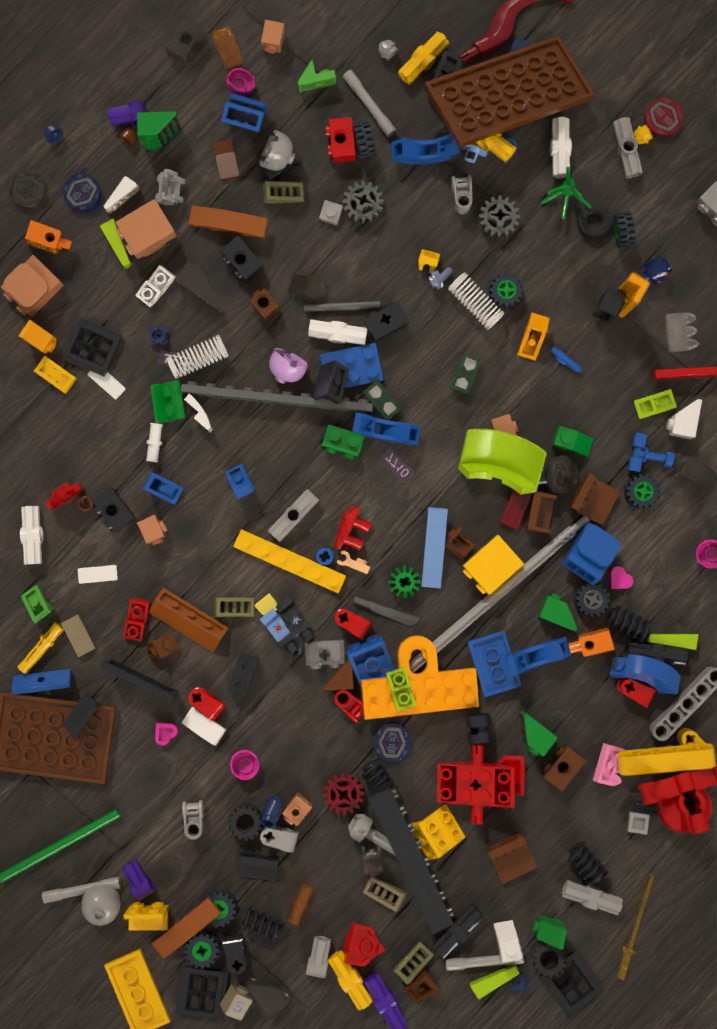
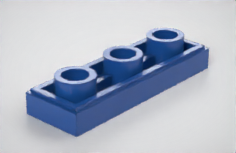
(41, 681)

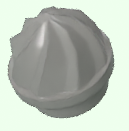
(387, 49)

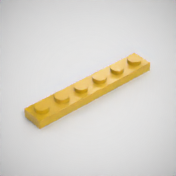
(289, 561)

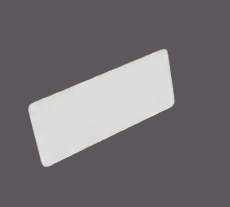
(108, 383)
(97, 574)

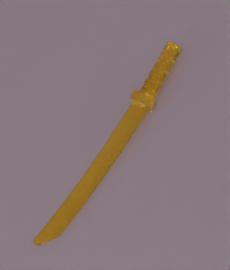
(628, 951)

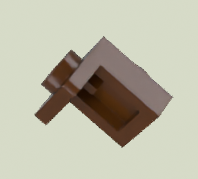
(458, 543)
(162, 647)

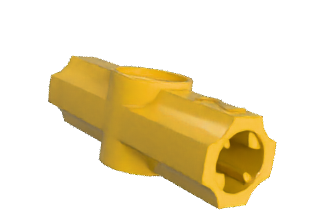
(423, 58)
(498, 146)
(350, 980)

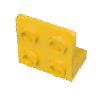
(438, 833)
(148, 916)

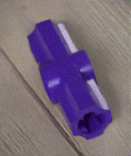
(385, 1001)

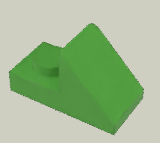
(310, 80)
(36, 604)

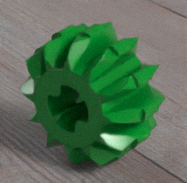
(406, 588)

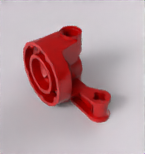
(670, 802)

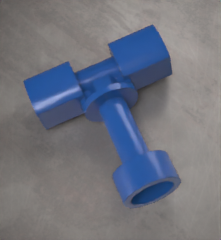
(641, 454)

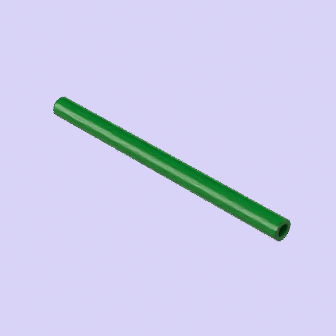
(59, 845)

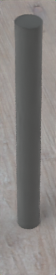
(342, 306)

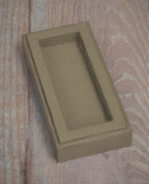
(78, 635)

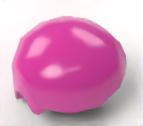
(240, 82)
(707, 553)
(244, 765)

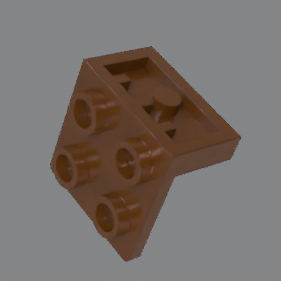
(594, 499)
(511, 857)

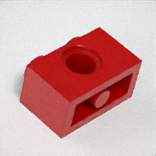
(341, 128)

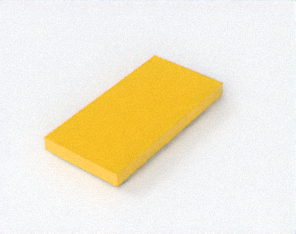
(137, 991)

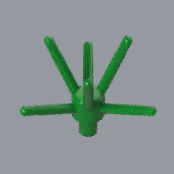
(567, 189)

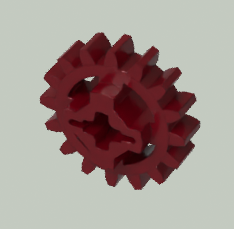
(335, 803)

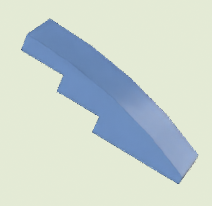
(434, 547)

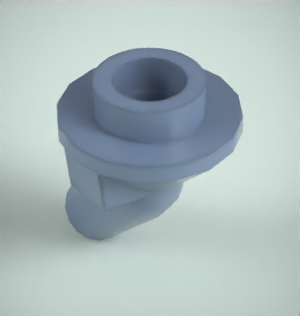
(437, 279)

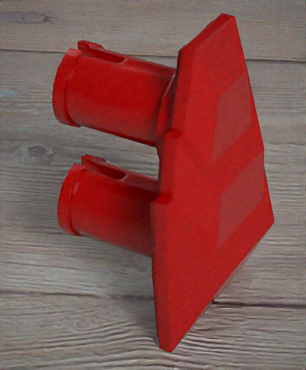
(348, 520)

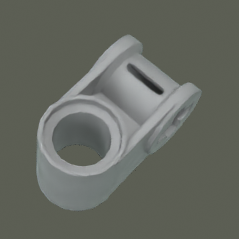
(462, 191)
(193, 817)
(281, 838)

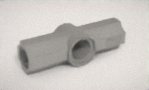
(625, 136)
(284, 524)
(592, 897)

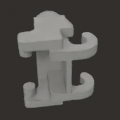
(169, 188)

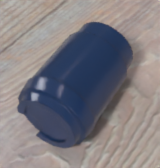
(272, 811)

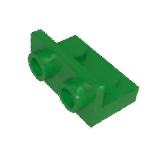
(167, 401)
(342, 441)

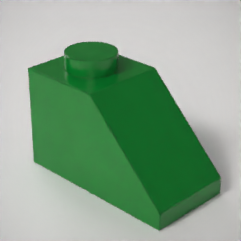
(572, 441)
(557, 612)
(550, 931)

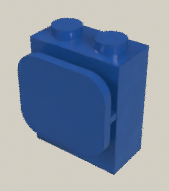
(245, 112)
(591, 553)

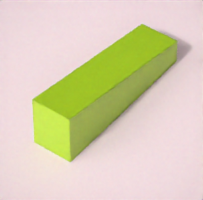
(117, 244)
(679, 640)
(492, 981)

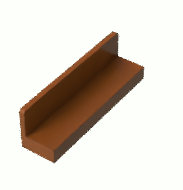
(188, 620)

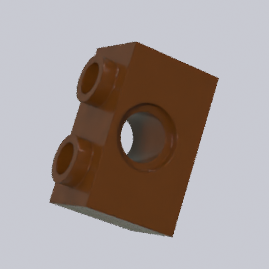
(562, 778)

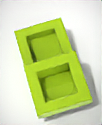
(655, 404)

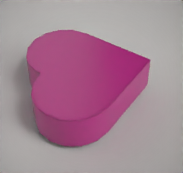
(620, 579)
(165, 732)

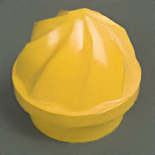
(642, 134)

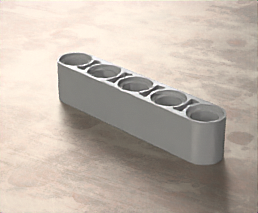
(677, 705)

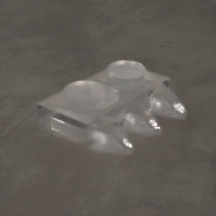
(679, 331)

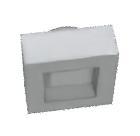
(331, 212)
(638, 822)

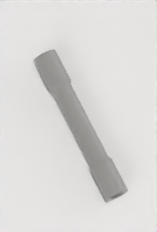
(381, 119)
(59, 894)
(462, 963)

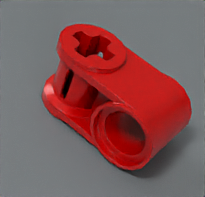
(355, 624)
(637, 692)
(209, 705)
(351, 705)

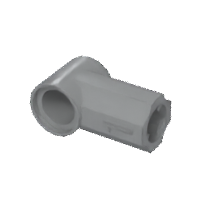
(318, 961)

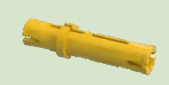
(36, 653)

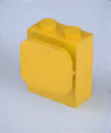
(492, 565)

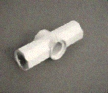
(560, 146)
(337, 332)
(31, 535)

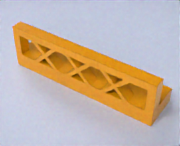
(633, 289)

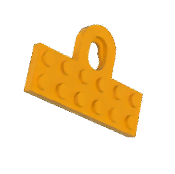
(431, 688)

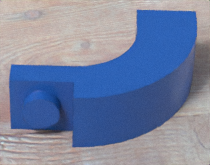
(424, 151)
(386, 430)
(537, 655)
(643, 668)

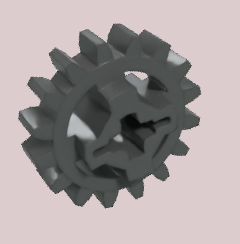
(370, 205)
(491, 217)

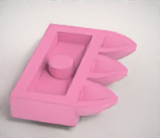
(608, 766)

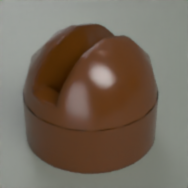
(128, 136)
(81, 502)

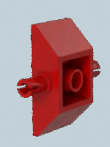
(458, 785)

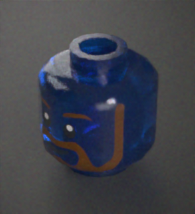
(657, 270)

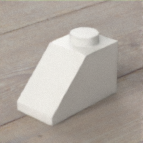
(685, 422)
(507, 942)

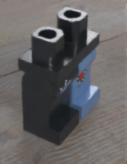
(293, 632)

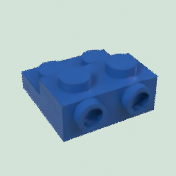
(370, 659)

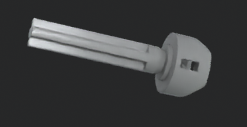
(361, 827)

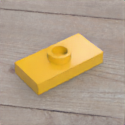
(55, 374)

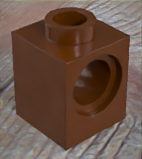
(268, 311)

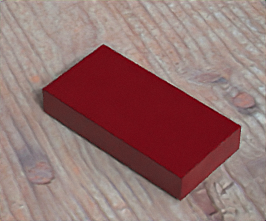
(515, 509)

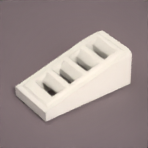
(122, 193)

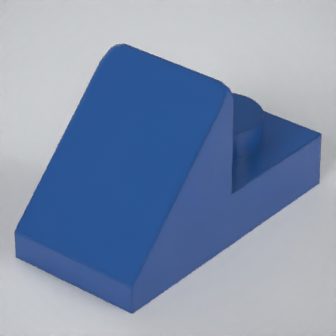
(240, 481)
(163, 488)

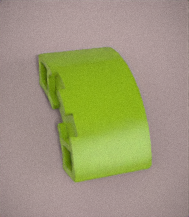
(502, 456)

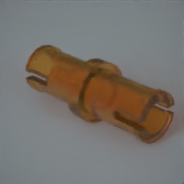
(300, 905)

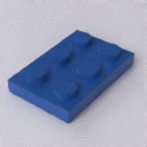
(361, 361)
(490, 662)

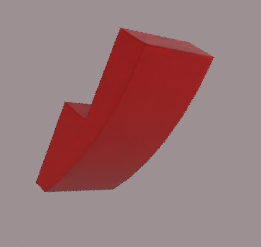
(136, 619)

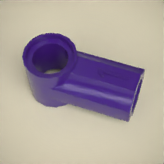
(126, 114)
(139, 884)

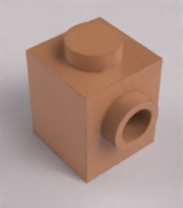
(272, 36)
(504, 424)
(153, 530)
(297, 809)

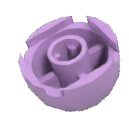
(287, 367)

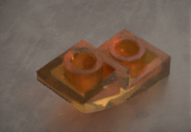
(227, 47)

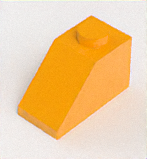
(533, 336)
(38, 337)

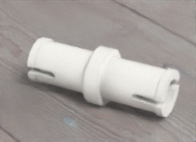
(154, 442)

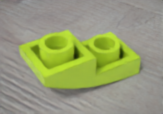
(400, 689)

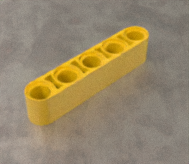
(666, 759)

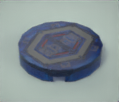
(82, 192)
(392, 742)

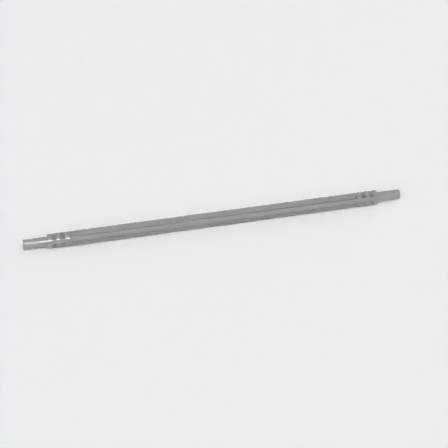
(500, 592)

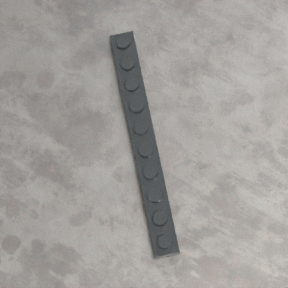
(269, 397)

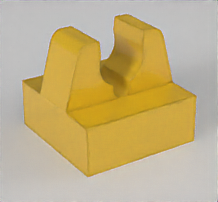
(429, 258)

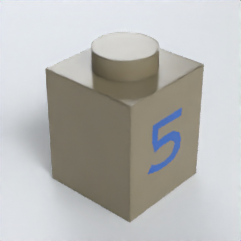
(236, 1002)

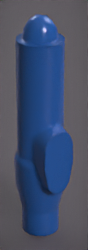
(565, 360)

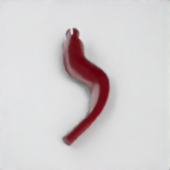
(499, 30)

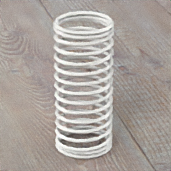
(493, 319)
(223, 352)

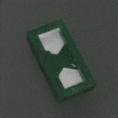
(465, 373)
(382, 400)

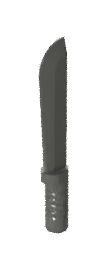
(396, 615)

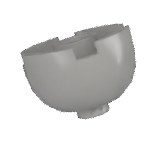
(277, 152)
(100, 905)

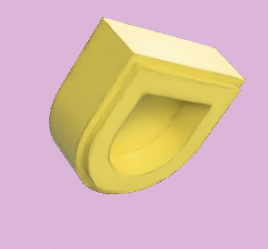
(266, 604)

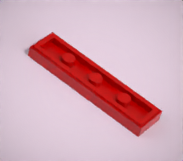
(684, 373)

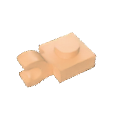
(359, 564)

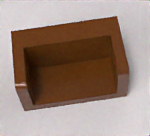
(540, 512)

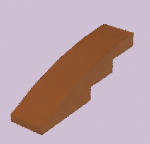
(228, 221)
(186, 927)

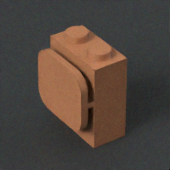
(145, 230)
(31, 286)

